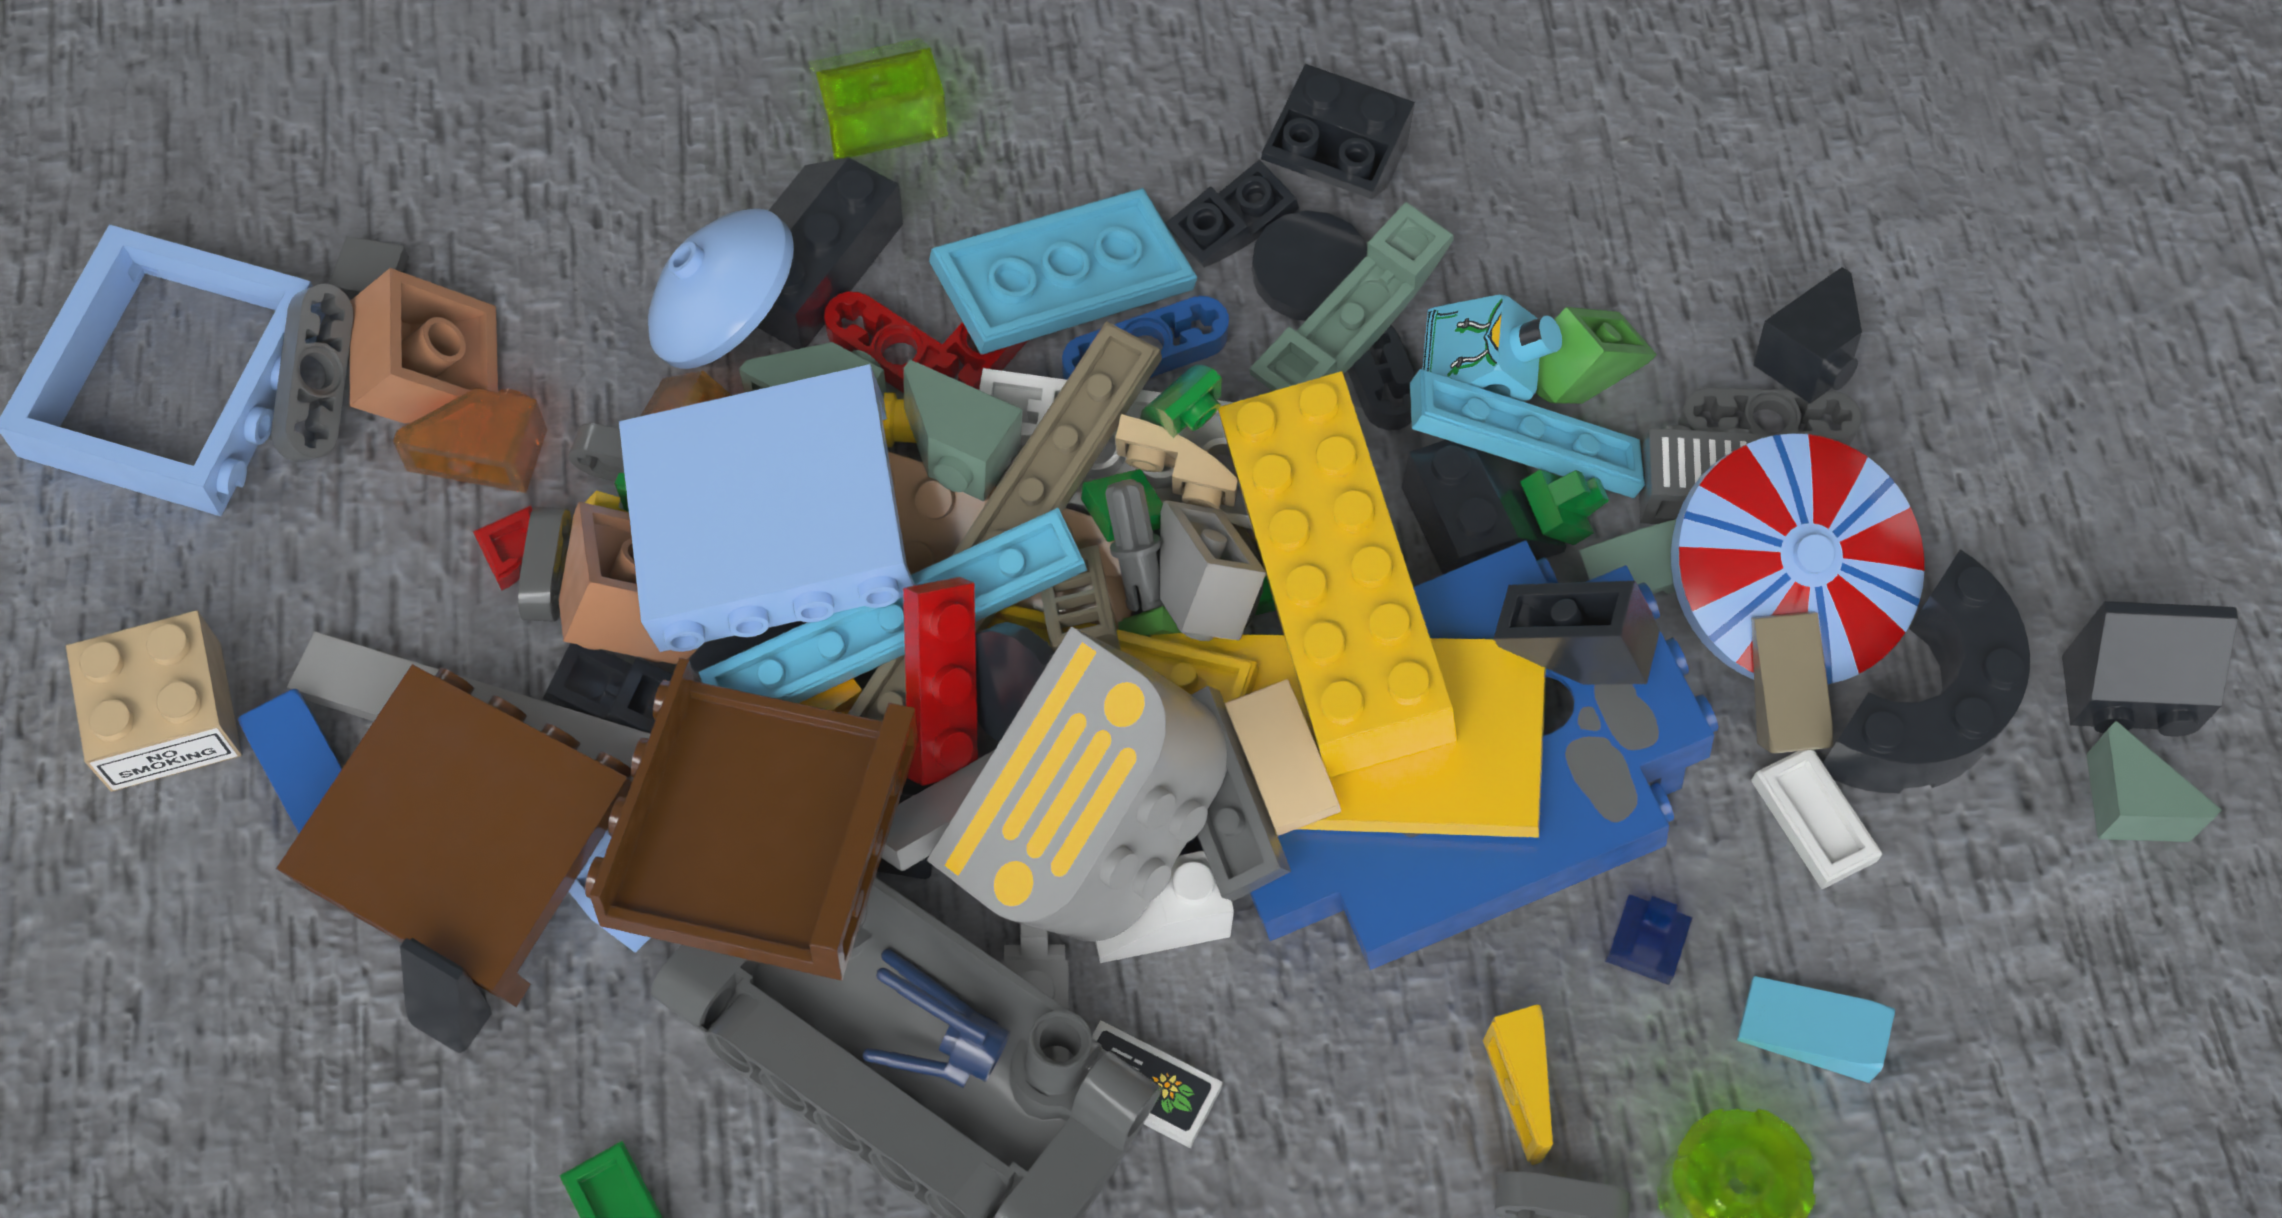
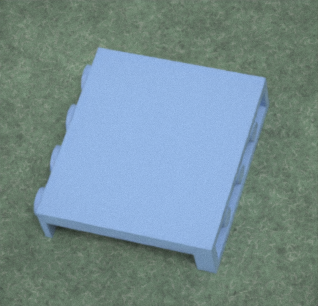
(763, 509)

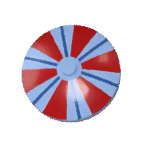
(1797, 532)

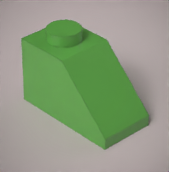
(1594, 355)

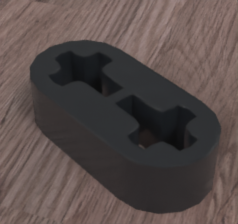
(1370, 379)

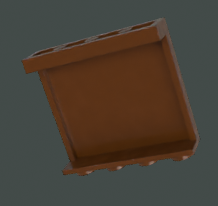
(752, 825)
(458, 827)

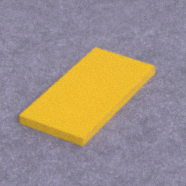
(1468, 787)

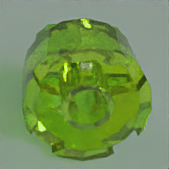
(1742, 1145)

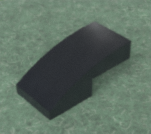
(607, 687)

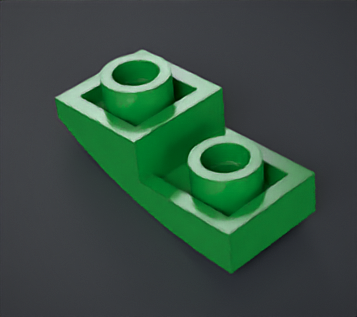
(1187, 401)

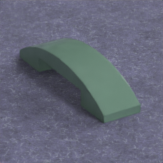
(1362, 306)

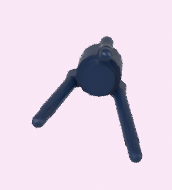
(970, 1040)

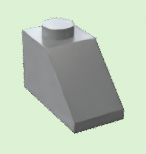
(1206, 572)

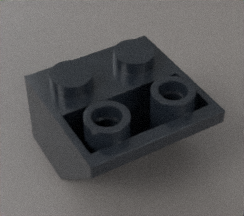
(1341, 132)

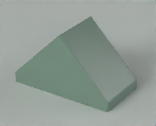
(2141, 794)

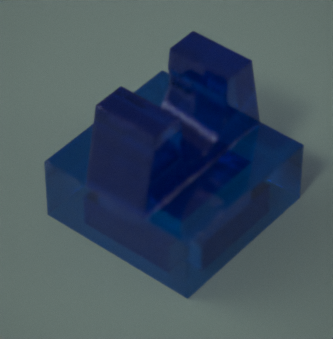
(1649, 938)

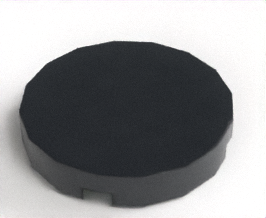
(1304, 261)
(1007, 669)

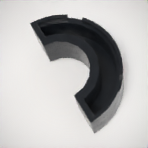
(1983, 676)

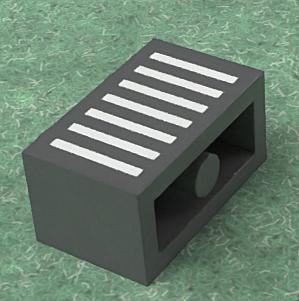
(1675, 461)

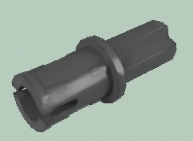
(1134, 544)

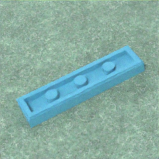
(1525, 433)

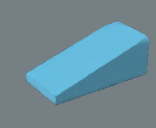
(1817, 1027)

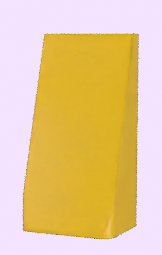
(1520, 1065)

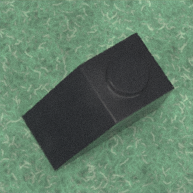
(1813, 339)
(1581, 630)

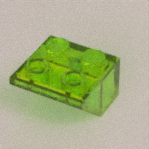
(880, 98)

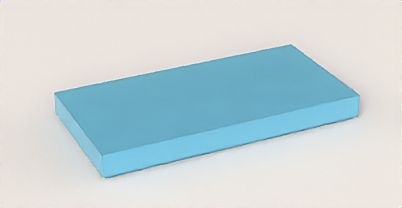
(1062, 270)

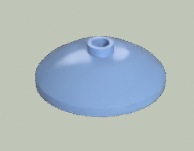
(719, 287)

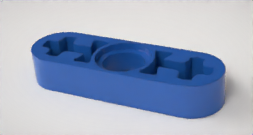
(1157, 324)

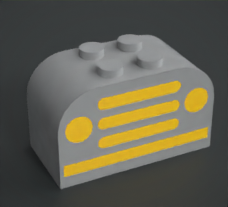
(1087, 795)

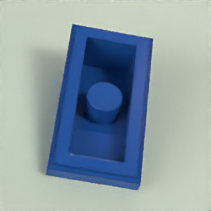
(292, 753)

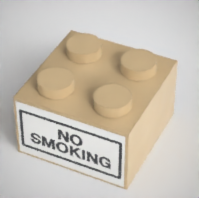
(152, 701)

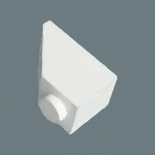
(1180, 916)

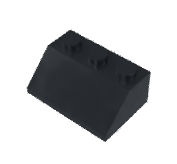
(839, 227)

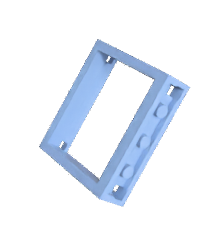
(79, 336)

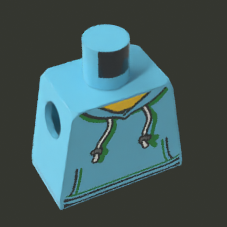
(1489, 344)

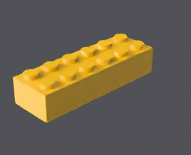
(1337, 576)

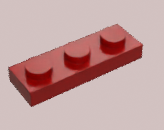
(941, 676)

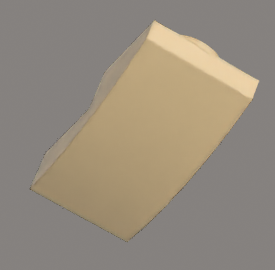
(1196, 472)
(1283, 757)

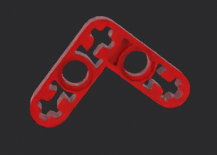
(891, 329)

